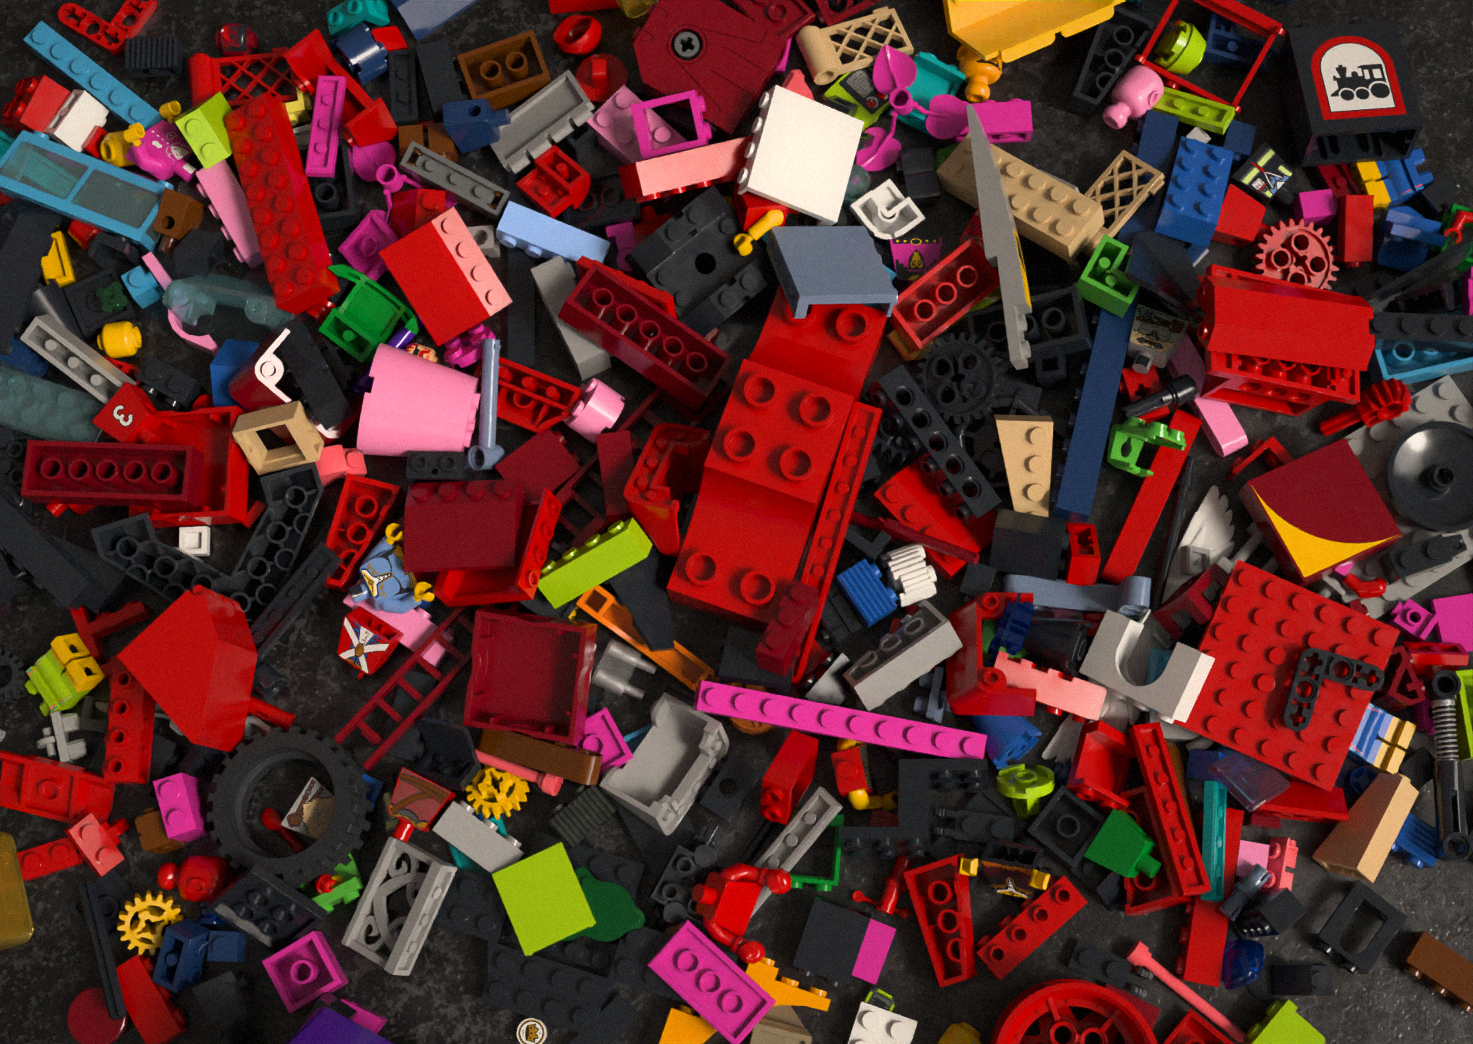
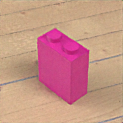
(183, 807)

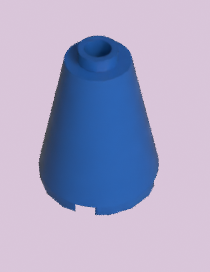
(1006, 737)

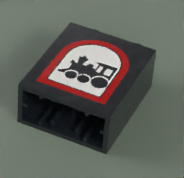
(1349, 93)

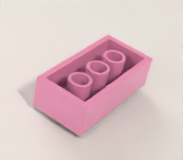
(617, 130)

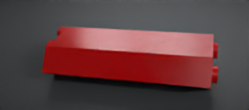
(1285, 323)

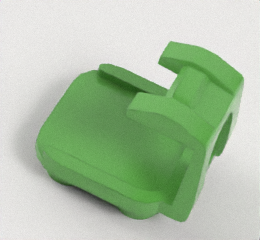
(1138, 434)

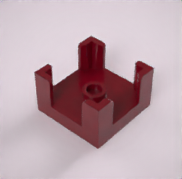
(1190, 597)

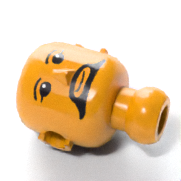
(978, 73)

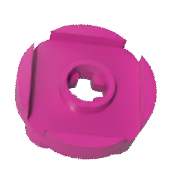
(467, 348)

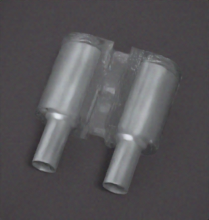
(616, 669)

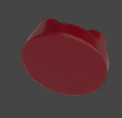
(90, 1020)

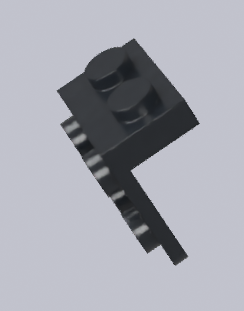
(450, 754)

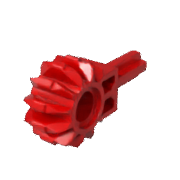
(1376, 404)

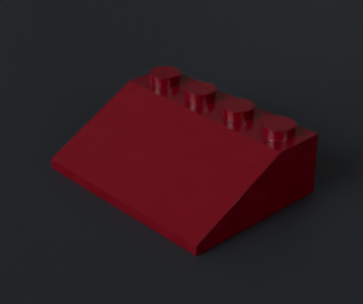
(463, 525)

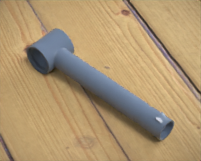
(488, 453)

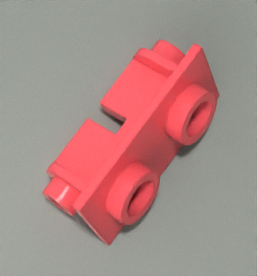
(1281, 855)

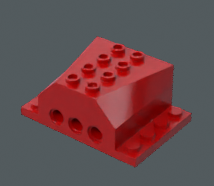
(1273, 383)

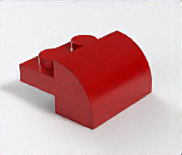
(555, 183)

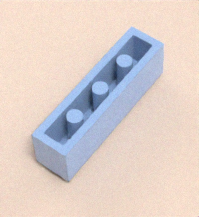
(548, 237)

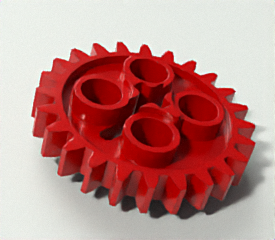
(1312, 248)

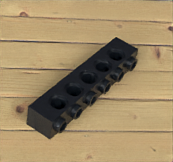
(934, 431)

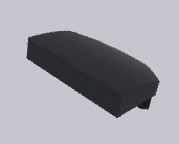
(202, 760)

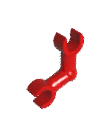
(1459, 219)

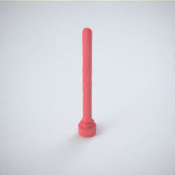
(547, 782)
(1141, 956)

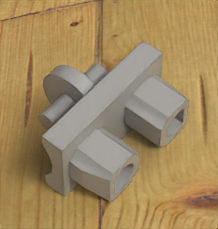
(62, 726)

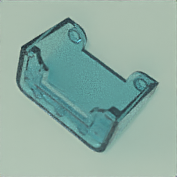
(197, 295)

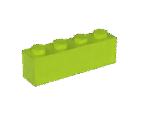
(593, 562)

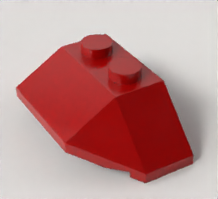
(530, 396)

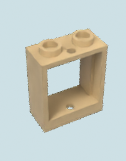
(299, 424)

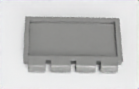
(540, 120)

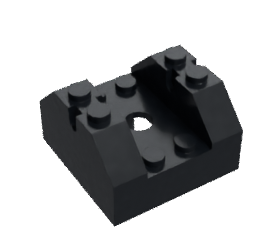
(669, 257)

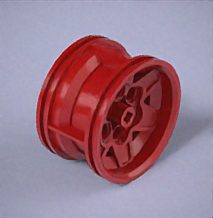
(1050, 1005)

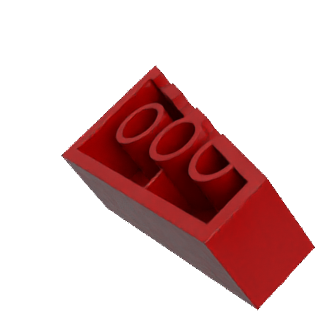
(359, 524)
(1143, 892)
(945, 917)

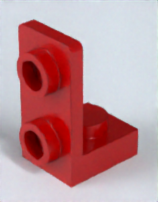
(1272, 450)

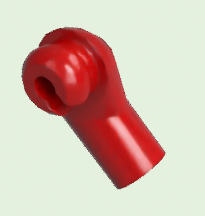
(1365, 589)

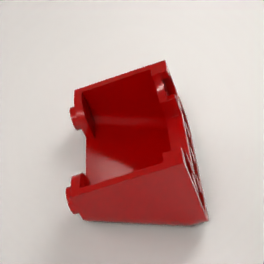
(664, 472)

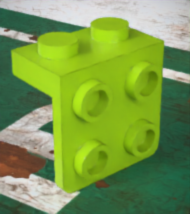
(1283, 1026)

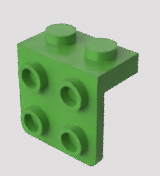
(346, 892)

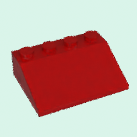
(445, 276)
(915, 502)

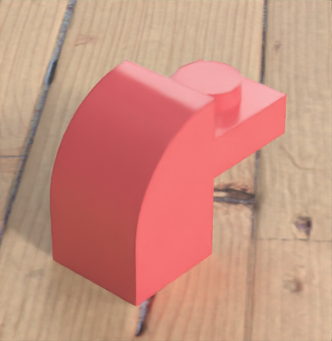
(337, 462)

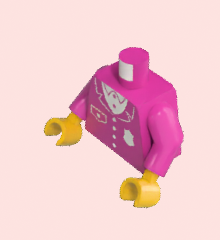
(161, 147)

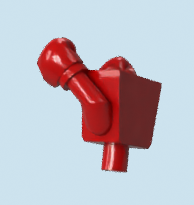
(728, 903)

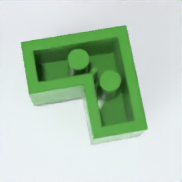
(1102, 280)

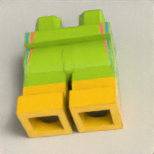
(61, 675)

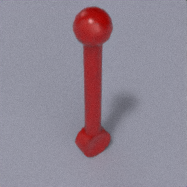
(858, 896)

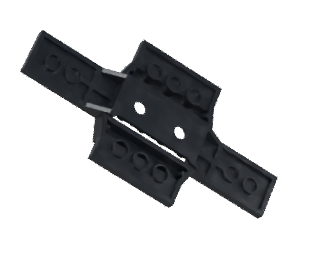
(537, 984)

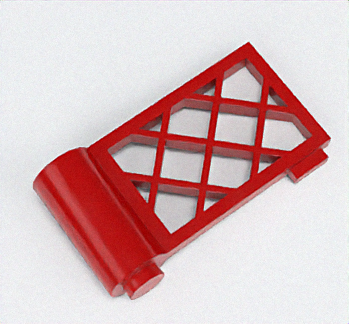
(206, 76)

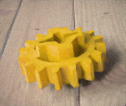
(487, 800)
(145, 911)

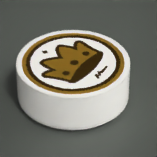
(531, 1031)

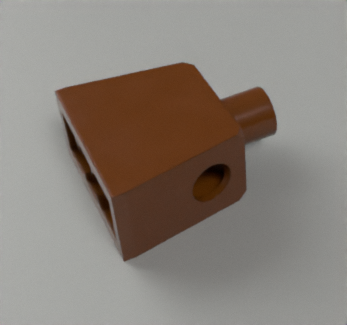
(176, 218)

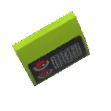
(860, 90)

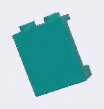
(931, 80)

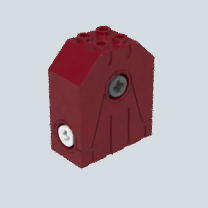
(708, 51)

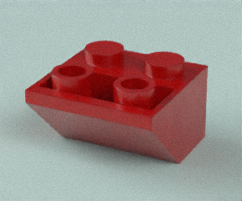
(34, 104)

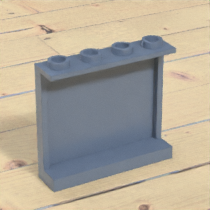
(829, 267)

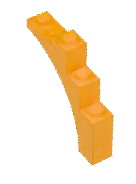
(686, 1028)

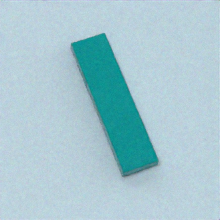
(1214, 839)

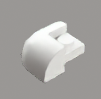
(886, 212)

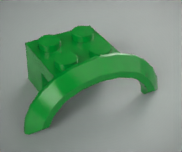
(365, 316)

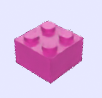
(305, 972)

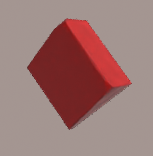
(390, 38)

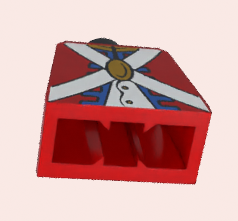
(366, 642)

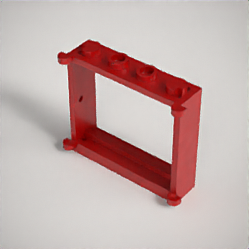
(1232, 11)

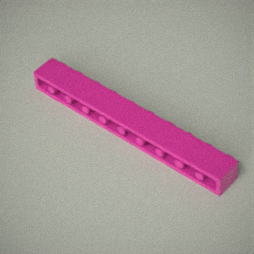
(837, 722)

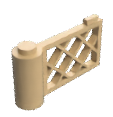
(821, 52)
(1139, 193)

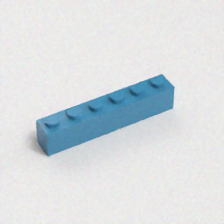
(90, 77)

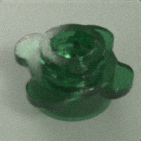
(112, 304)

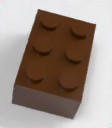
(505, 70)

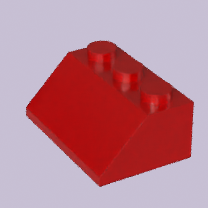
(415, 208)
(1307, 804)

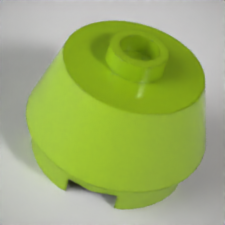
(1181, 49)

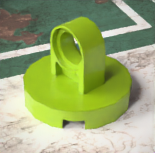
(1025, 787)

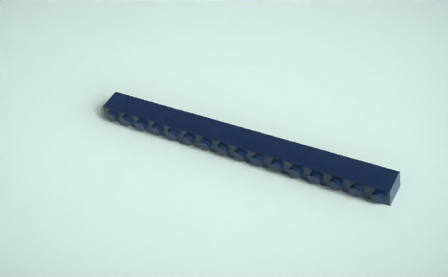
(1109, 343)

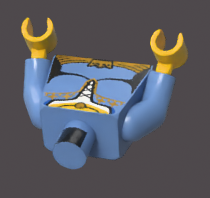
(385, 578)

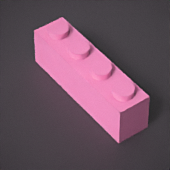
(231, 206)
(415, 627)

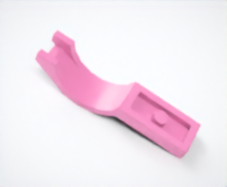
(203, 343)

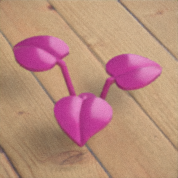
(891, 76)
(378, 163)

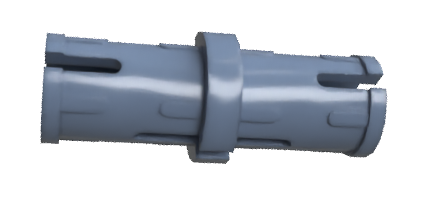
(1245, 892)

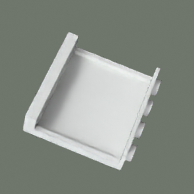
(800, 154)

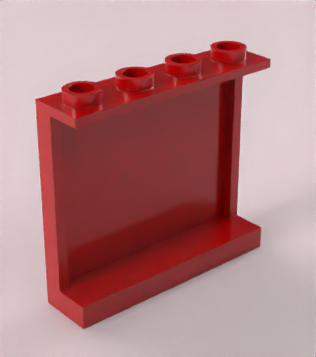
(507, 585)

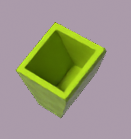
(206, 130)

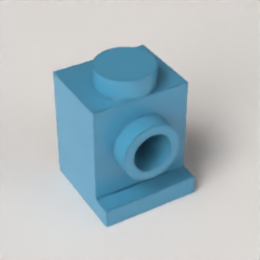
(143, 286)

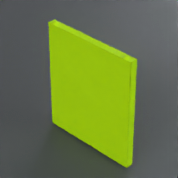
(543, 899)

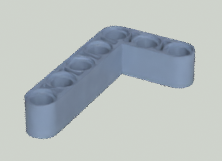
(1128, 598)

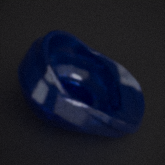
(1241, 963)

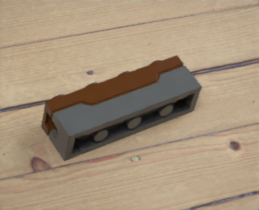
(457, 181)

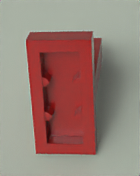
(106, 624)

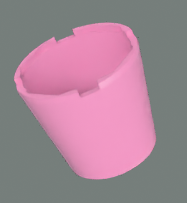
(416, 406)

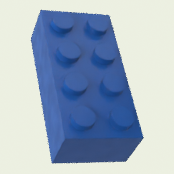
(1194, 192)

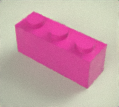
(1002, 121)

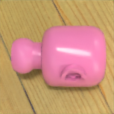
(1133, 96)

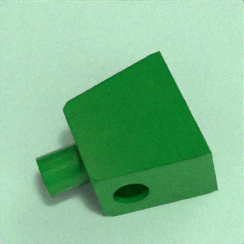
(1124, 847)

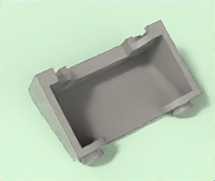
(668, 764)

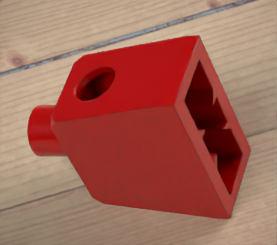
(1239, 219)

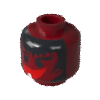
(235, 39)

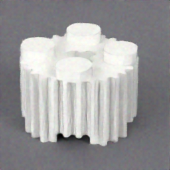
(909, 574)

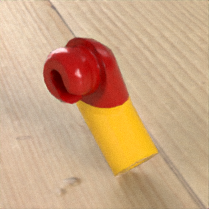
(326, 884)

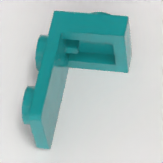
(355, 11)

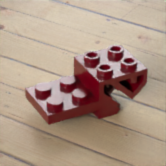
(1400, 684)

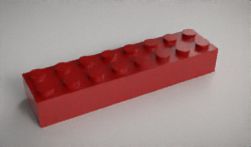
(280, 204)

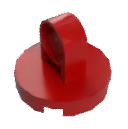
(601, 77)

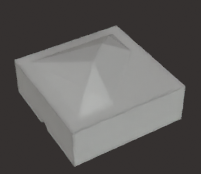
(1194, 560)

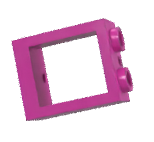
(643, 129)

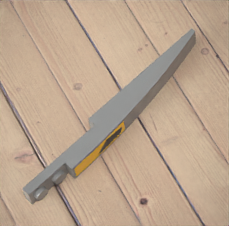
(1001, 240)

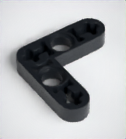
(1323, 670)

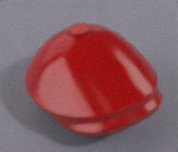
(578, 34)

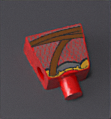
(417, 804)

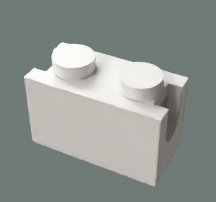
(76, 120)

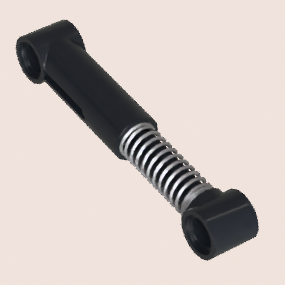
(1447, 771)

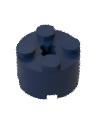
(360, 54)

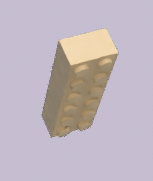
(1040, 205)

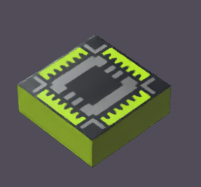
(881, 999)

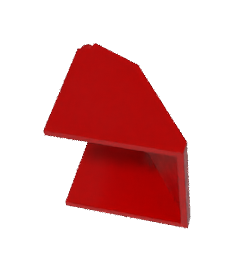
(198, 666)

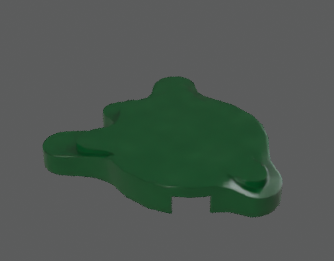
(611, 908)

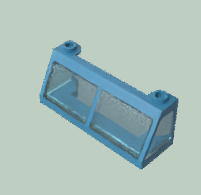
(82, 188)

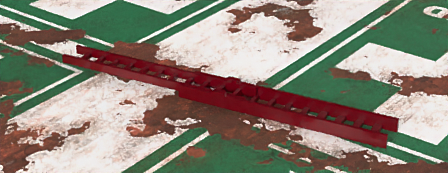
(596, 526)

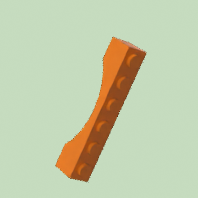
(678, 661)

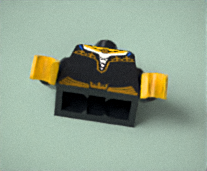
(1010, 869)

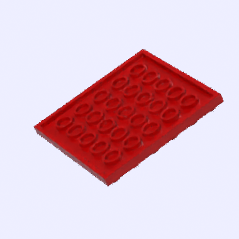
(1255, 645)

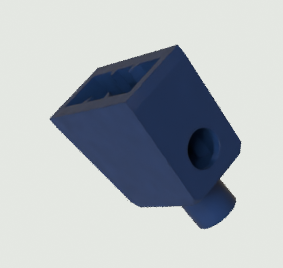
(473, 123)

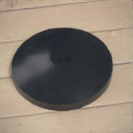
(1432, 477)

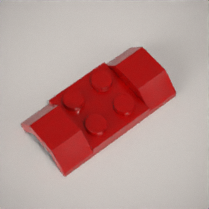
(53, 788)

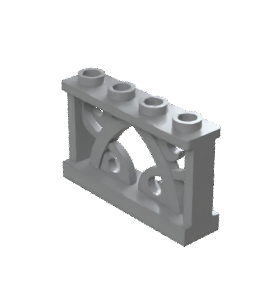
(373, 910)

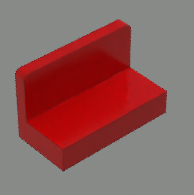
(1436, 656)

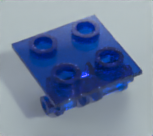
(1012, 628)

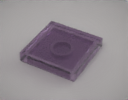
(1249, 779)

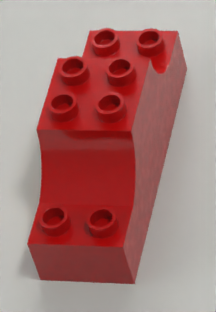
(774, 459)

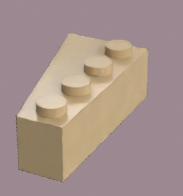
(1027, 460)

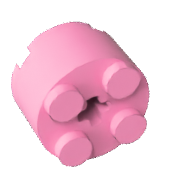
(595, 409)

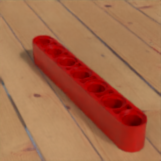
(1149, 502)

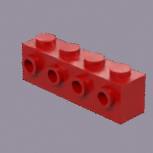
(129, 730)
(1030, 927)

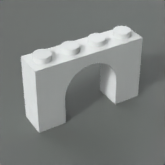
(1170, 694)

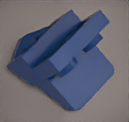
(1405, 238)

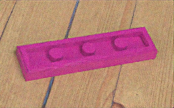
(325, 126)

